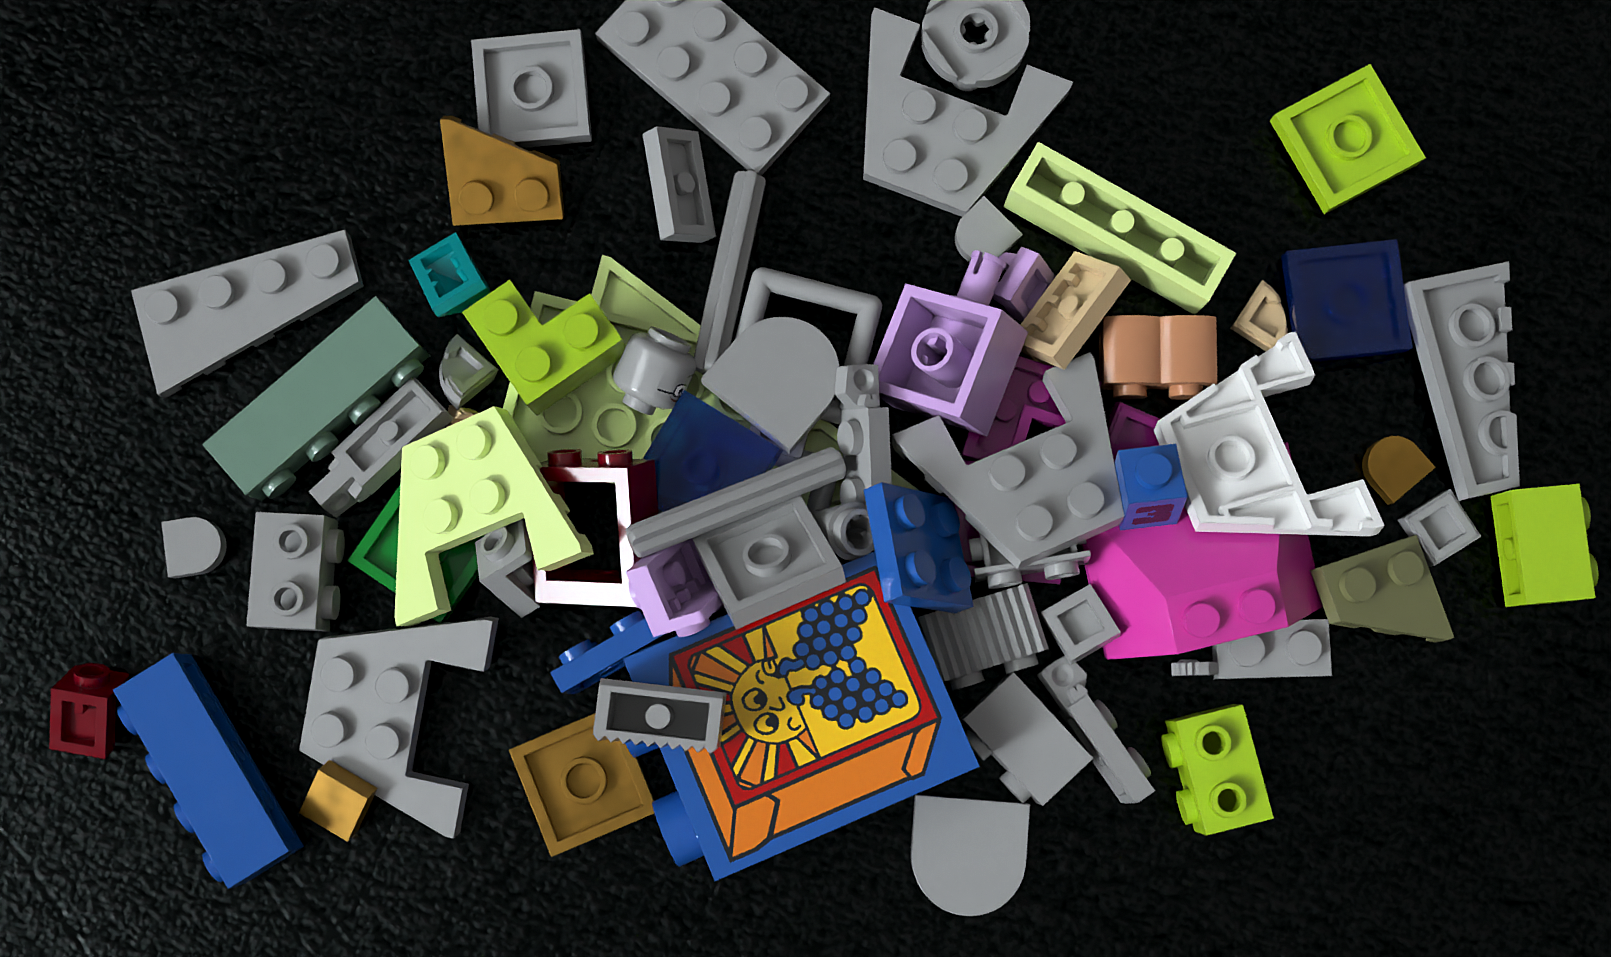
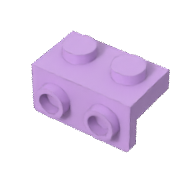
(674, 590)

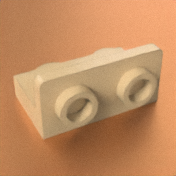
(1071, 309)

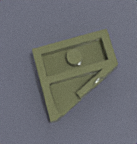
(1384, 591)

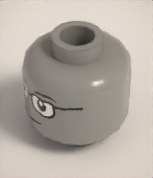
(654, 370)

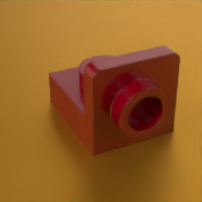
(85, 710)

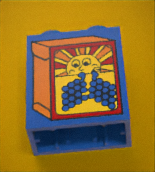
(821, 723)

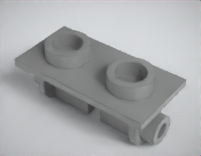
(1002, 573)

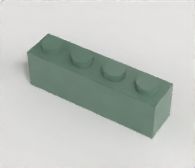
(317, 401)

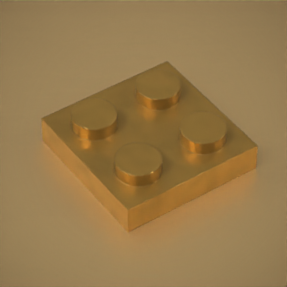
(581, 785)

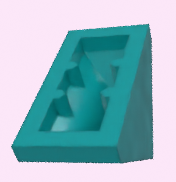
(449, 277)

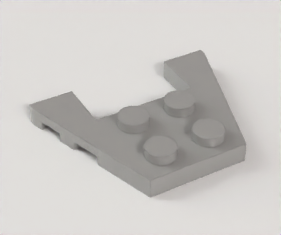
(935, 142)
(1040, 490)
(371, 704)

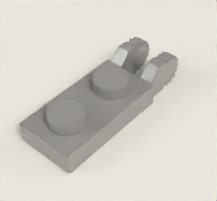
(1285, 652)

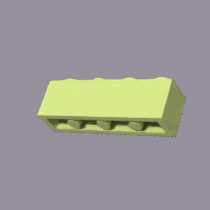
(1118, 229)

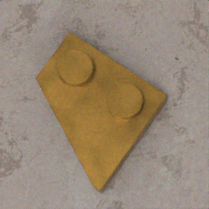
(497, 179)

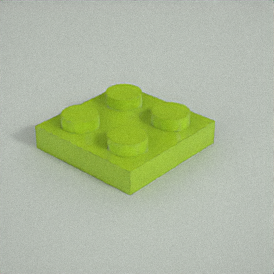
(1347, 139)

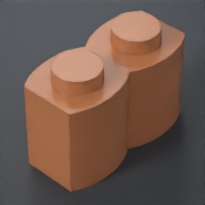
(1157, 354)

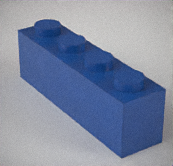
(206, 769)

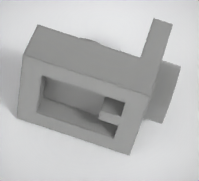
(507, 566)

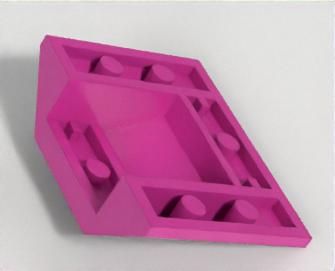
(1198, 589)

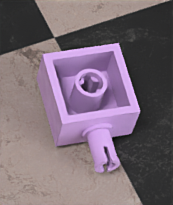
(951, 350)

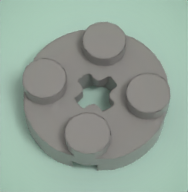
(974, 64)

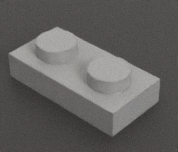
(679, 185)

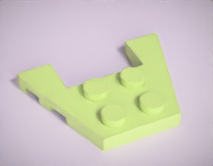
(466, 486)

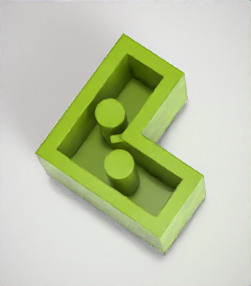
(546, 358)

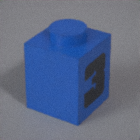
(1150, 486)

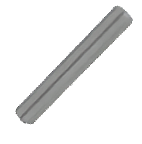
(729, 268)
(735, 502)

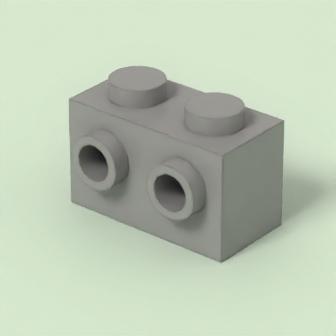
(294, 572)

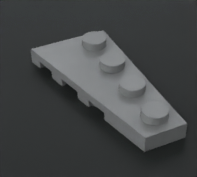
(220, 311)
(1463, 355)

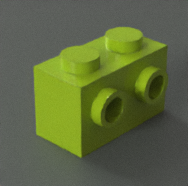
(1544, 545)
(1216, 770)

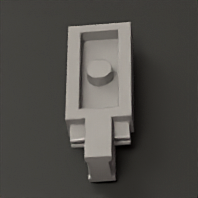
(862, 432)
(375, 447)
(1093, 728)

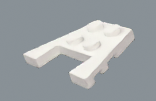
(1238, 463)

